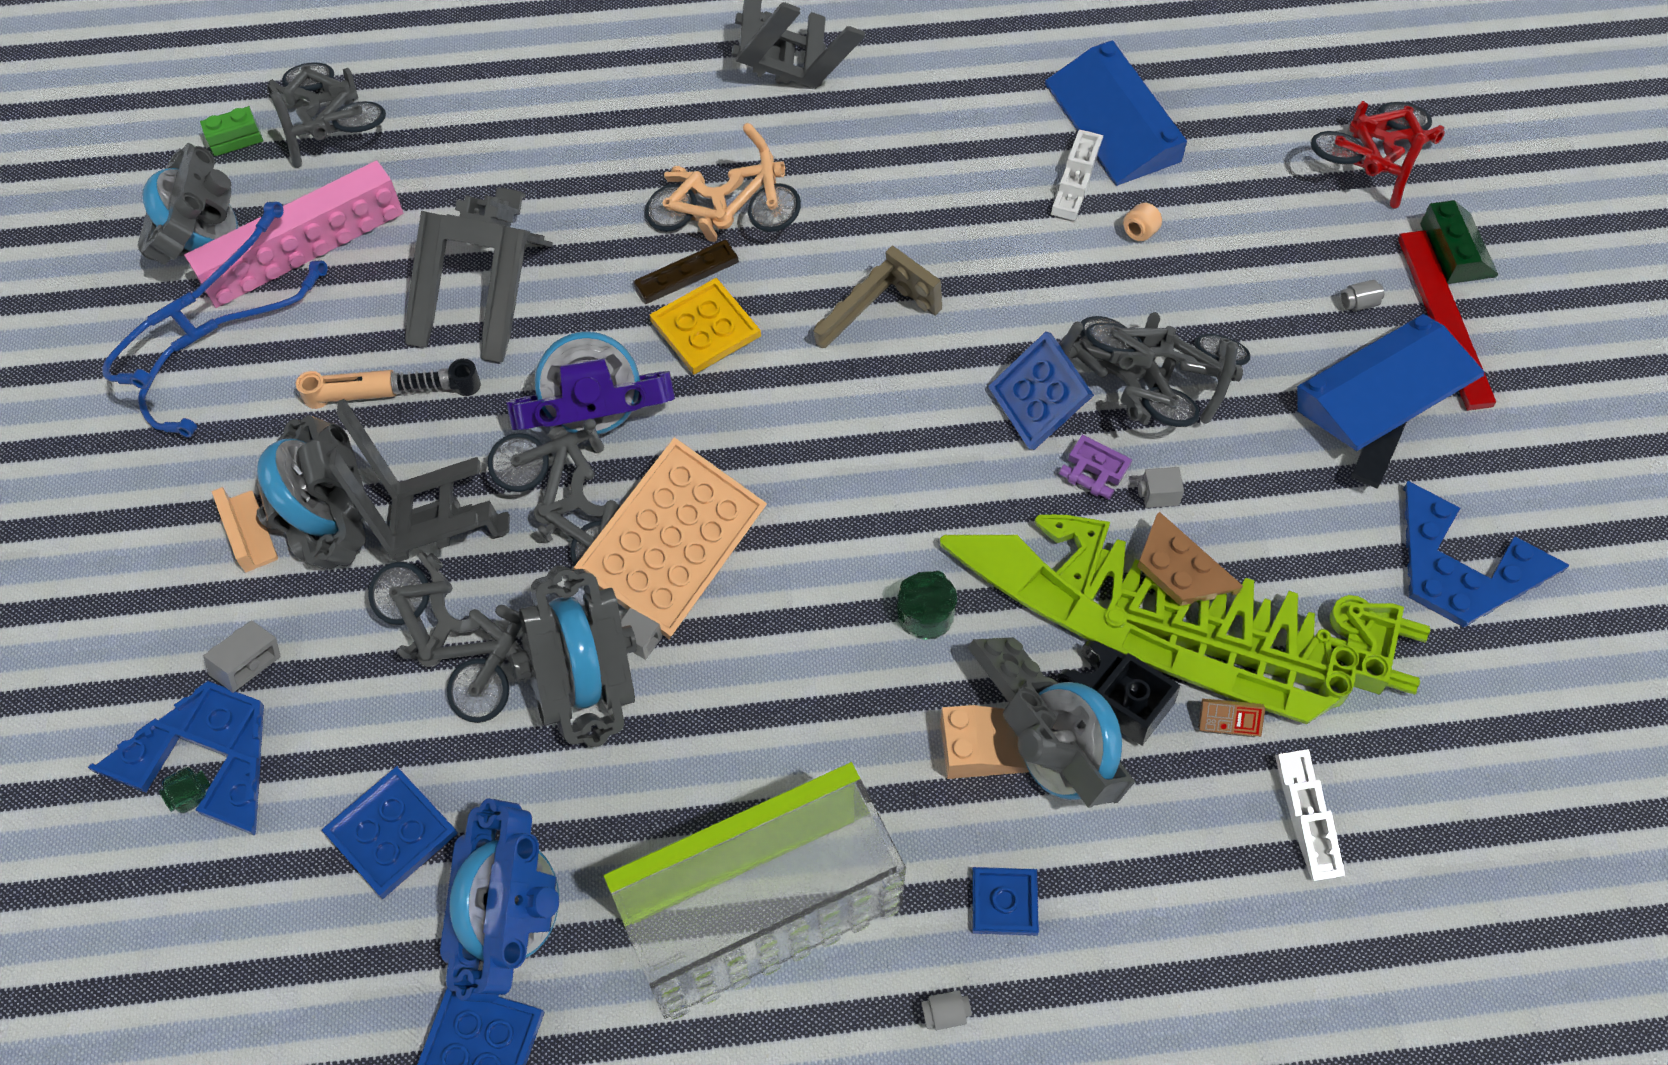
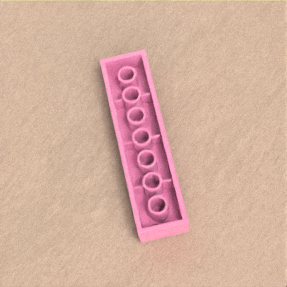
(303, 232)

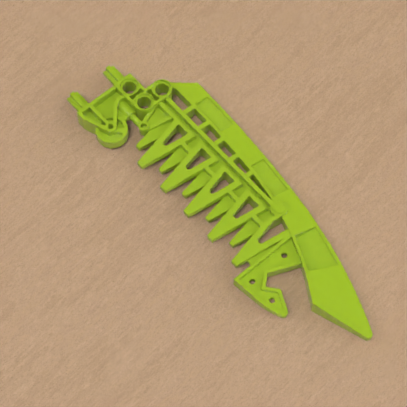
(1163, 636)

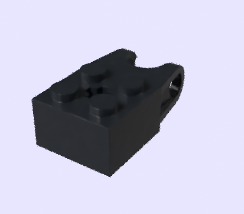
(1130, 686)

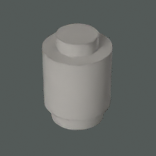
(1362, 295)
(946, 1010)

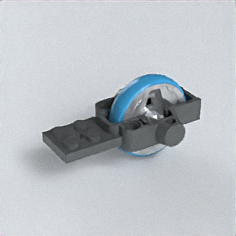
(1086, 749)

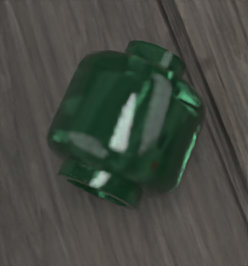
(184, 789)

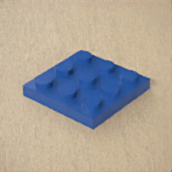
(1040, 390)
(389, 832)
(481, 1032)

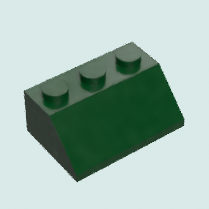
(1457, 243)

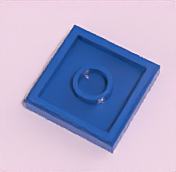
(1005, 901)

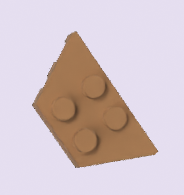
(1182, 566)

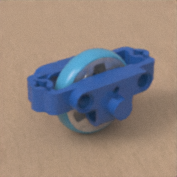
(497, 901)

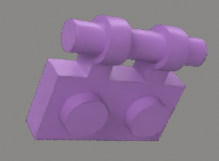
(1099, 460)

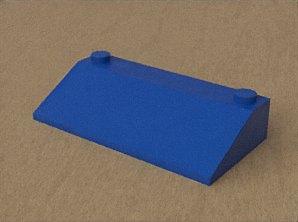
(1110, 99)
(1387, 382)

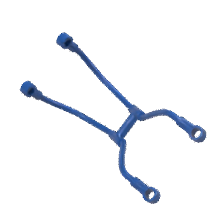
(144, 380)

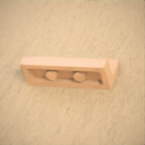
(245, 532)

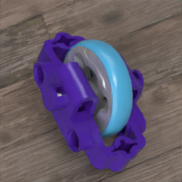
(587, 379)

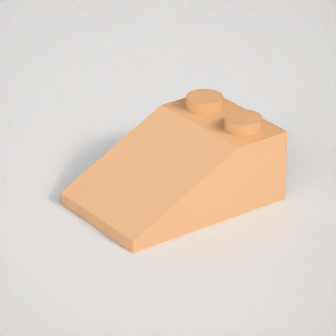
(979, 742)

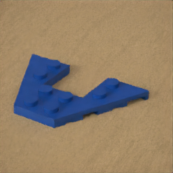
(1454, 587)
(212, 720)

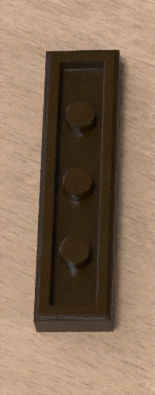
(685, 271)

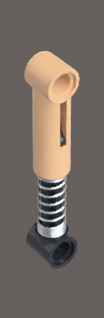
(319, 390)

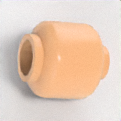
(1142, 221)

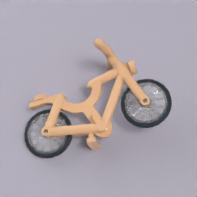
(769, 209)

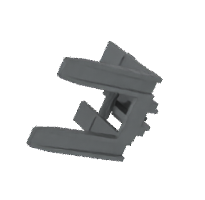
(482, 224)

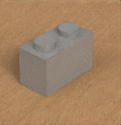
(241, 656)

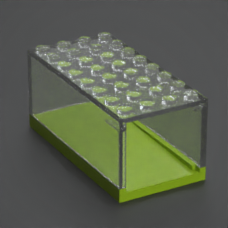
(758, 890)

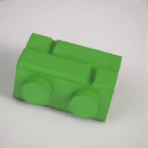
(231, 130)

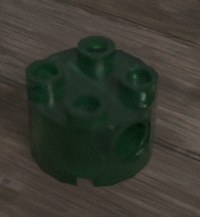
(926, 604)

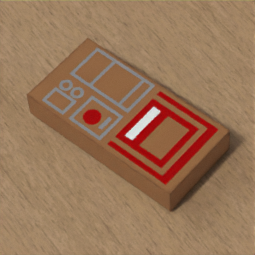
(1231, 717)

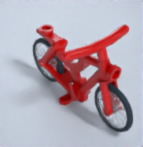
(1406, 118)

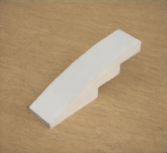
(1077, 175)
(1309, 815)

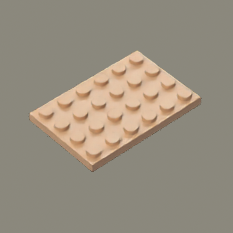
(671, 536)

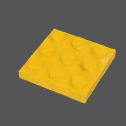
(705, 325)

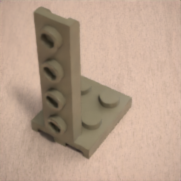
(898, 270)

